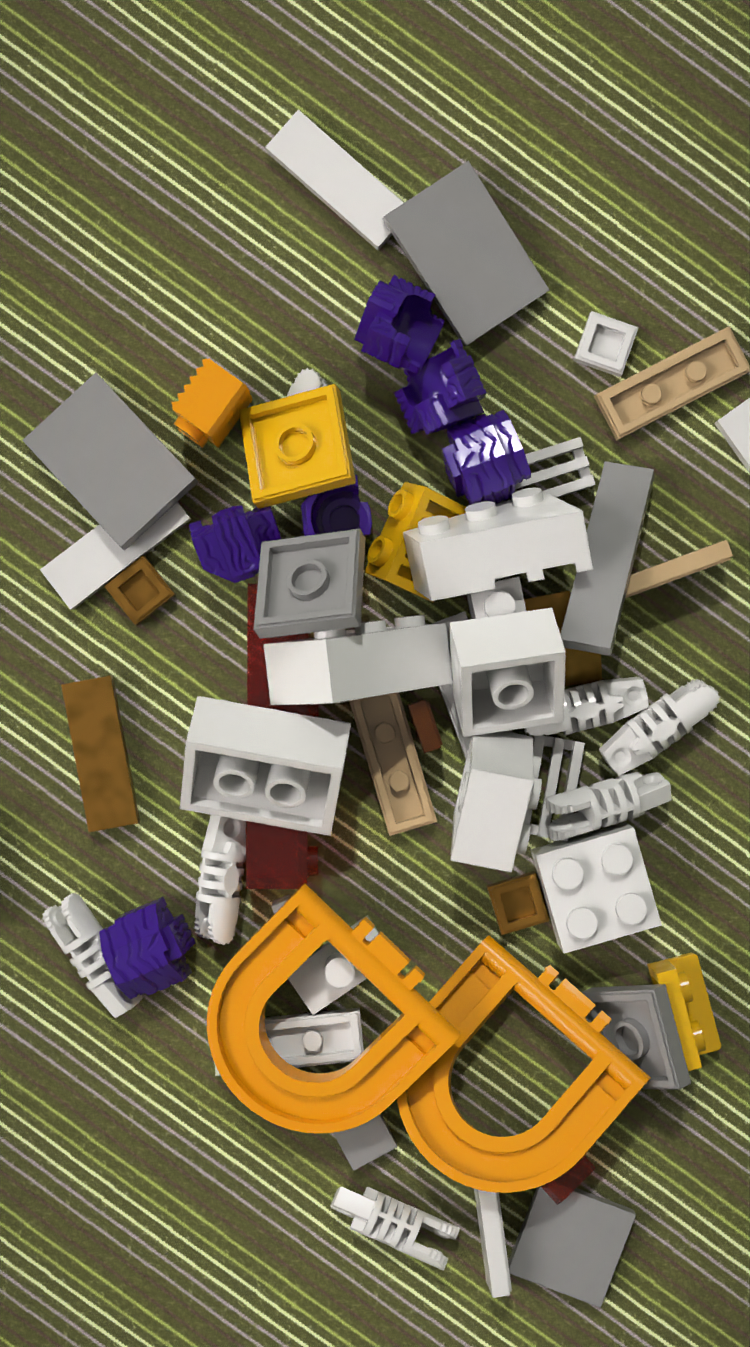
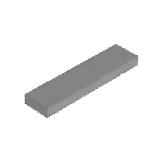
(613, 543)

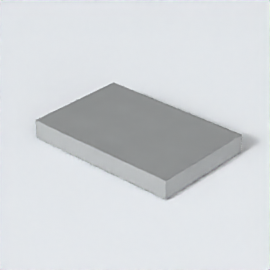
(466, 253)
(110, 461)

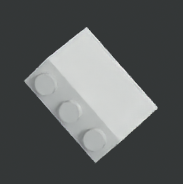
(263, 765)

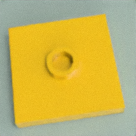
(297, 446)

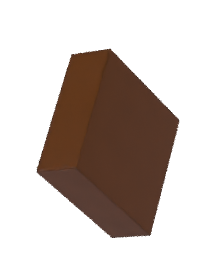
(425, 725)

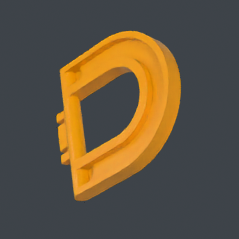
(302, 1098)
(567, 1128)

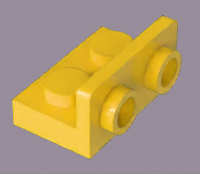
(388, 552)
(689, 1005)

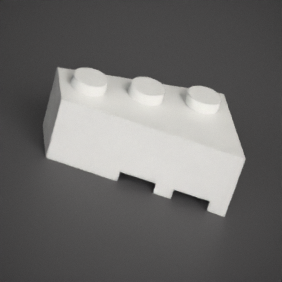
(496, 542)
(359, 664)

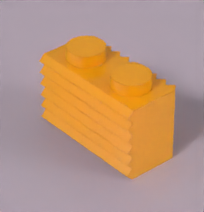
(210, 404)

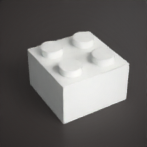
(507, 672)
(495, 800)
(596, 887)

